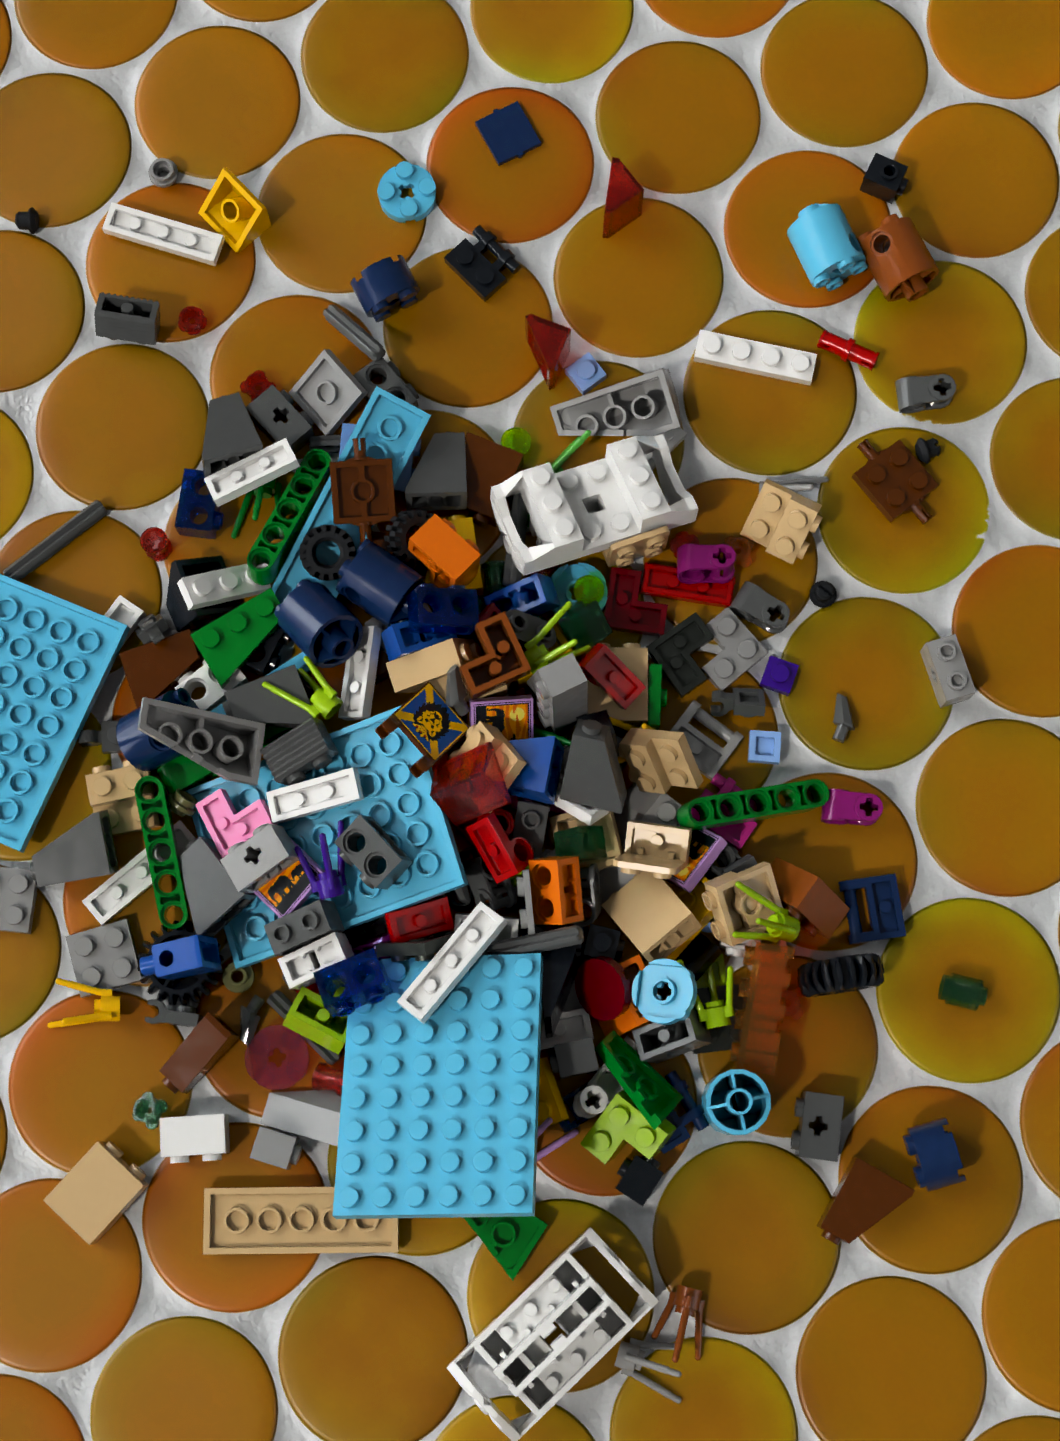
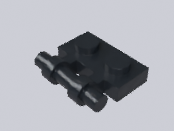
(475, 269)

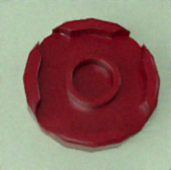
(603, 988)

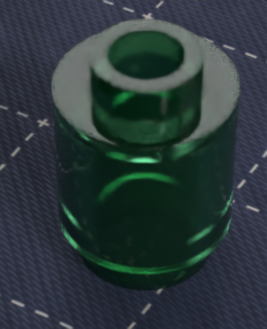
(962, 991)

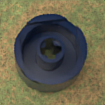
(386, 287)
(935, 1155)

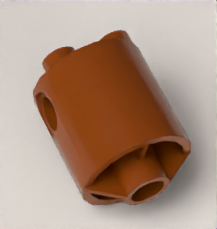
(898, 259)

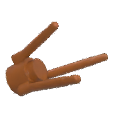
(686, 1302)

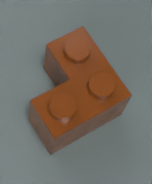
(503, 658)
(808, 899)

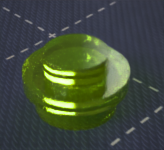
(516, 439)
(589, 589)

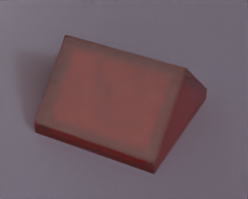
(623, 199)
(548, 345)
(469, 785)

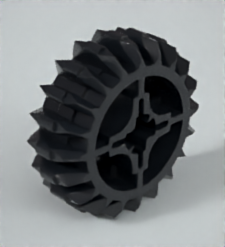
(840, 975)
(166, 987)

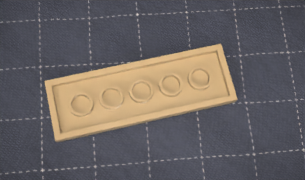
(288, 1223)

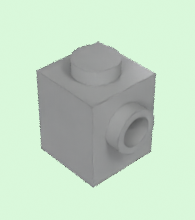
(276, 1148)

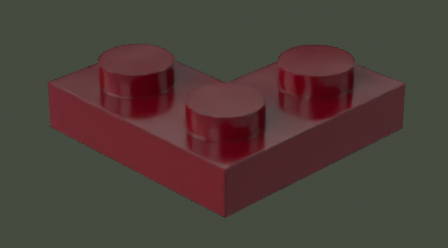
(626, 612)

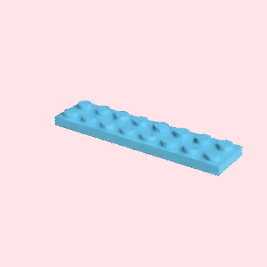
(390, 432)

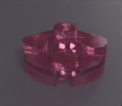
(263, 1046)

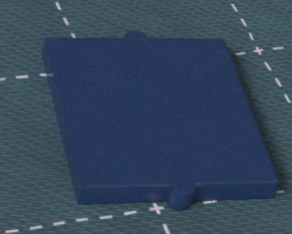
(508, 133)

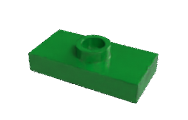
(656, 695)

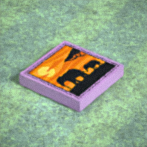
(508, 713)
(704, 850)
(289, 888)

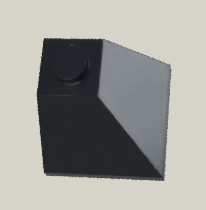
(196, 618)

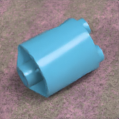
(826, 245)
(751, 1099)

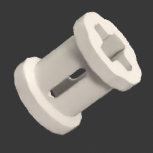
(600, 1099)

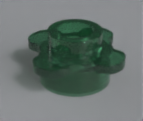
(142, 1106)

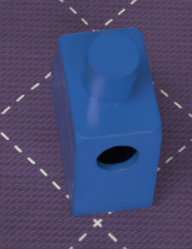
(542, 771)
(182, 958)

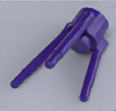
(329, 883)

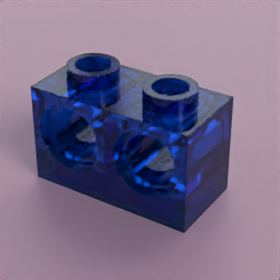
(193, 504)
(444, 617)
(351, 975)

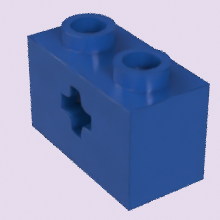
(530, 595)

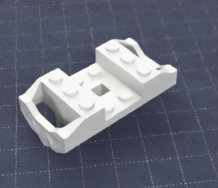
(593, 503)
(516, 1342)

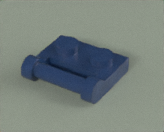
(882, 905)

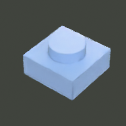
(585, 373)
(764, 747)

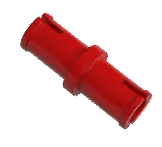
(848, 350)

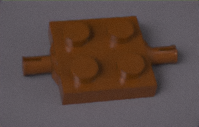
(895, 481)
(362, 490)

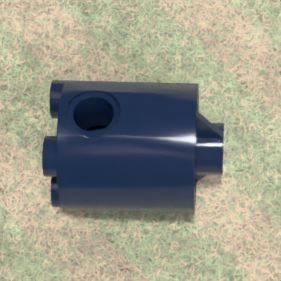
(378, 583)
(319, 624)
(142, 749)

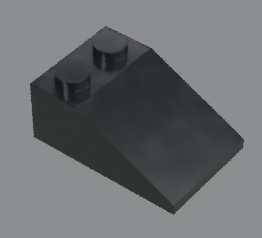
(558, 978)

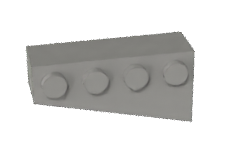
(560, 693)

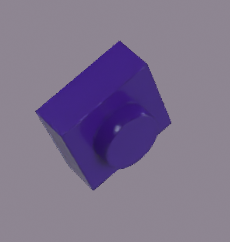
(779, 675)

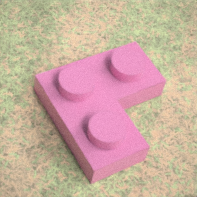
(227, 825)

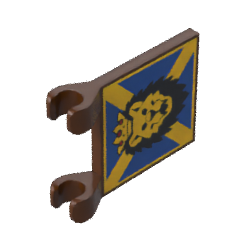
(427, 724)

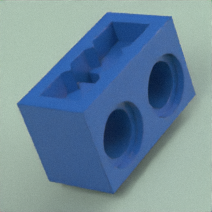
(400, 642)

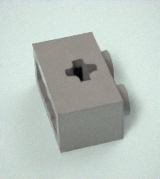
(947, 671)
(276, 857)

